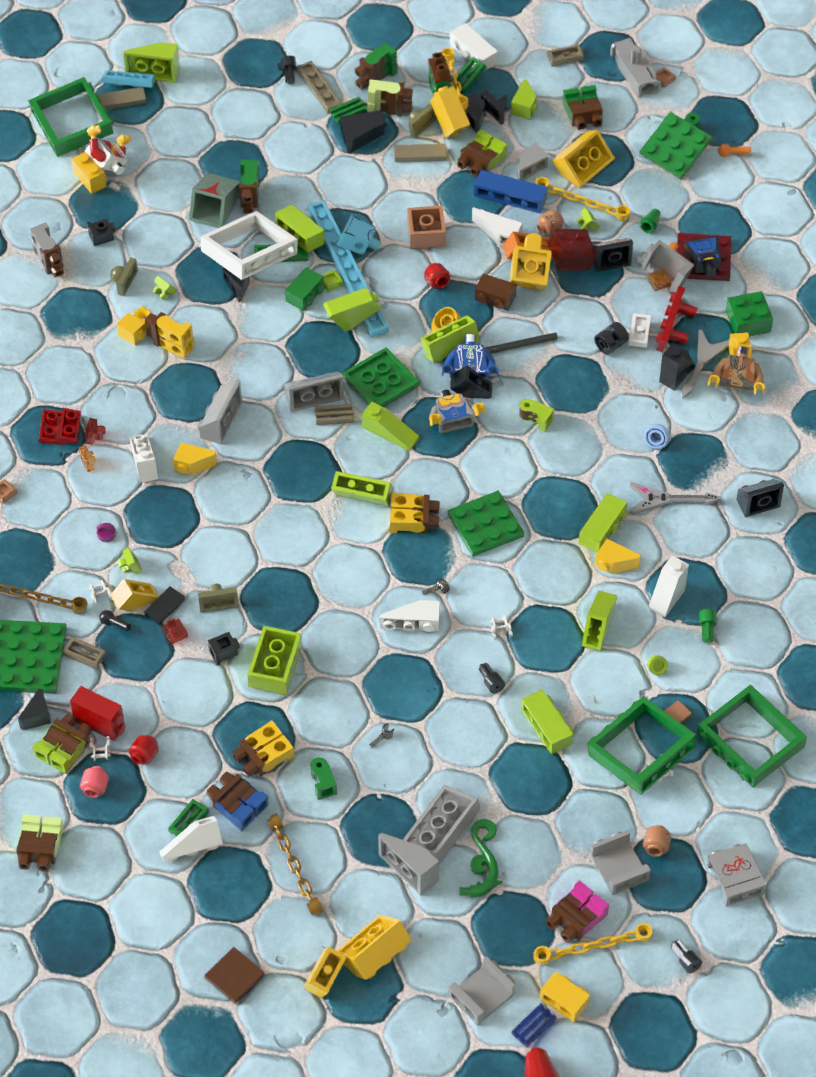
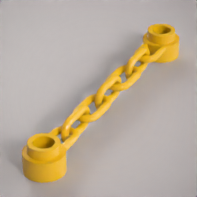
(449, 54)
(622, 211)
(544, 951)

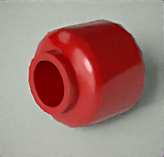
(437, 276)
(143, 749)

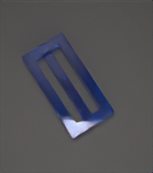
(545, 1013)

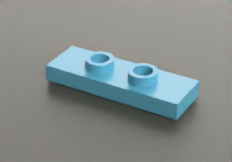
(127, 78)

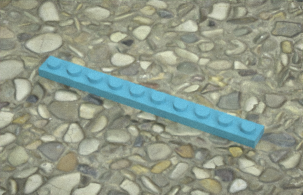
(344, 262)

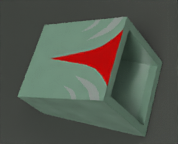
(213, 200)

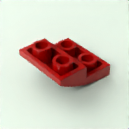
(59, 426)

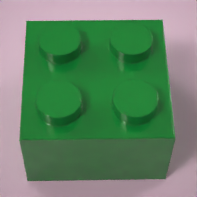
(749, 314)

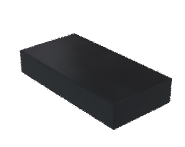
(164, 605)

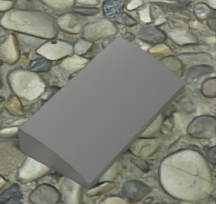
(443, 821)

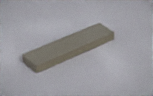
(318, 86)

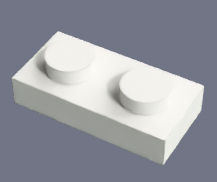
(639, 330)

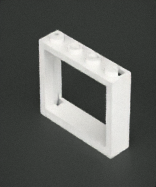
(284, 248)

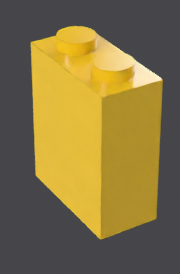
(449, 111)

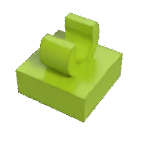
(588, 220)
(164, 286)
(130, 562)

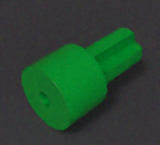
(707, 620)

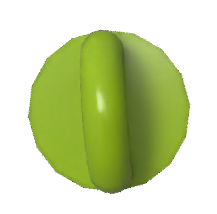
(657, 664)

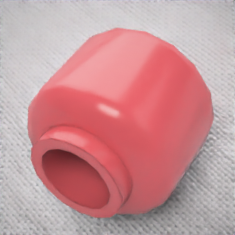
(94, 782)

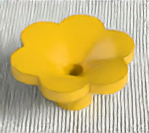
(142, 313)

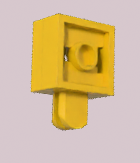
(530, 264)

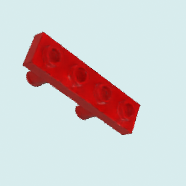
(669, 332)

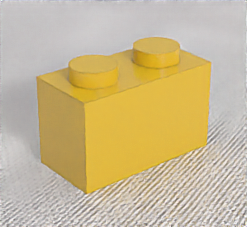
(89, 172)
(324, 972)
(564, 996)

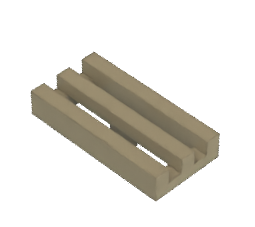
(565, 55)
(332, 413)
(82, 655)

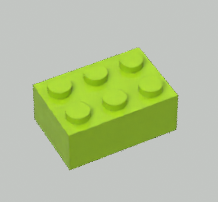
(274, 660)

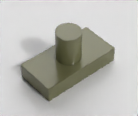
(218, 598)

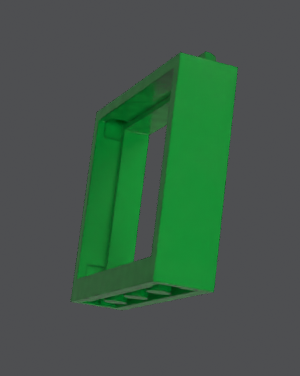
(61, 94)
(772, 715)
(661, 765)

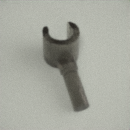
(441, 585)
(384, 735)

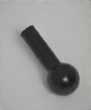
(107, 617)

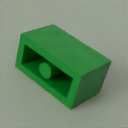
(304, 289)

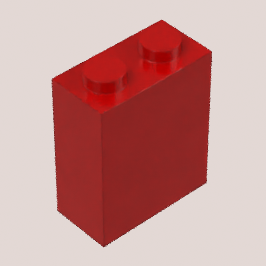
(98, 712)

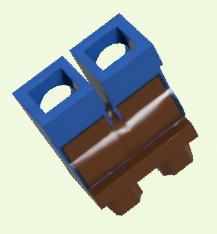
(237, 800)

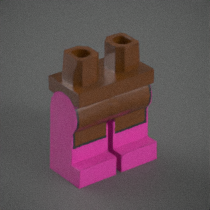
(577, 912)

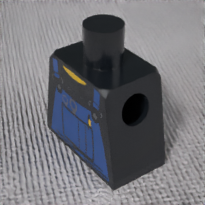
(704, 255)

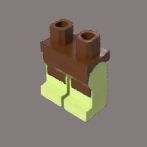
(389, 97)
(39, 841)

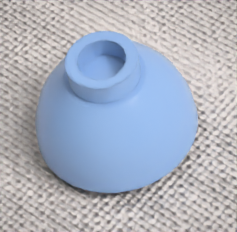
(656, 436)

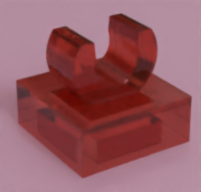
(93, 431)
(174, 631)

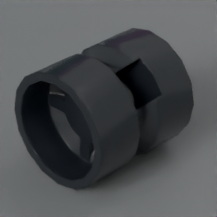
(611, 338)

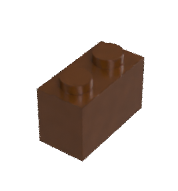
(495, 292)

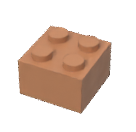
(426, 226)

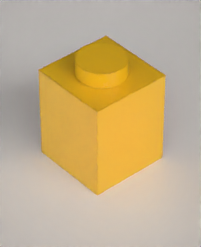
(131, 329)

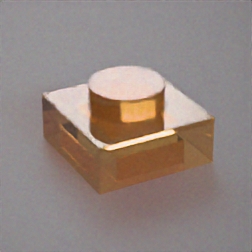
(659, 280)
(87, 458)

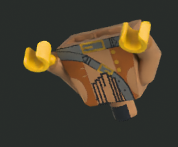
(738, 372)

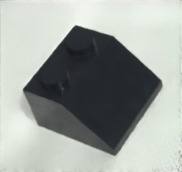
(760, 497)

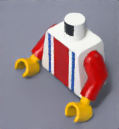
(105, 153)

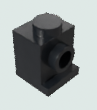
(101, 231)
(223, 647)

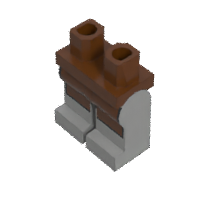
(47, 250)

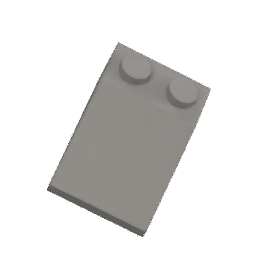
(410, 861)

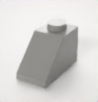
(531, 161)

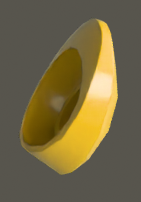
(444, 317)

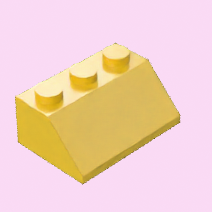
(583, 158)
(374, 946)

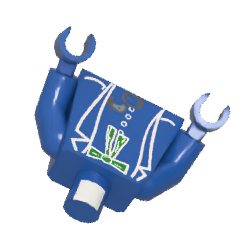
(470, 355)

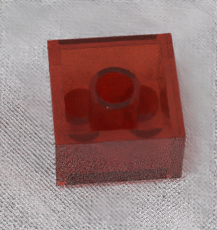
(572, 249)

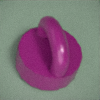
(106, 532)

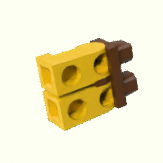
(170, 334)
(412, 512)
(263, 750)

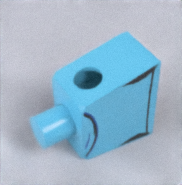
(358, 236)

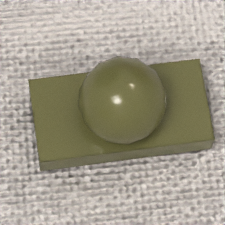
(421, 120)
(124, 276)

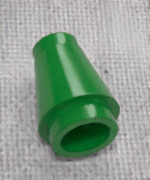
(650, 221)

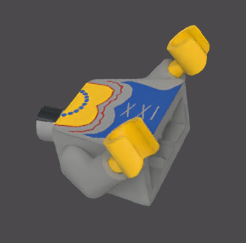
(454, 412)

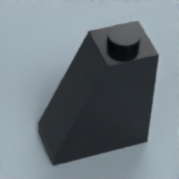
(361, 129)
(675, 366)

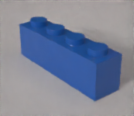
(510, 191)

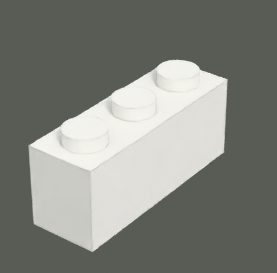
(471, 44)

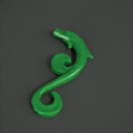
(477, 861)

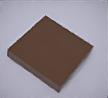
(234, 975)

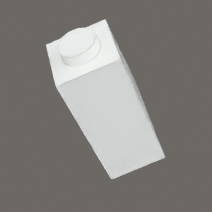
(669, 586)

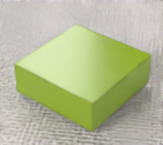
(332, 280)

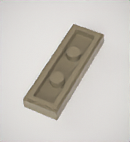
(123, 98)
(420, 152)

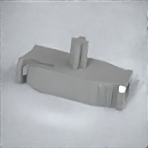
(635, 67)

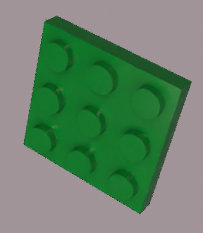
(675, 145)
(381, 378)
(485, 523)

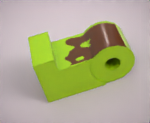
(536, 413)

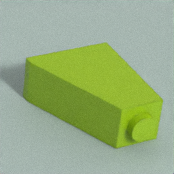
(352, 308)
(599, 620)

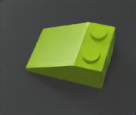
(154, 59)

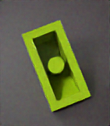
(524, 101)

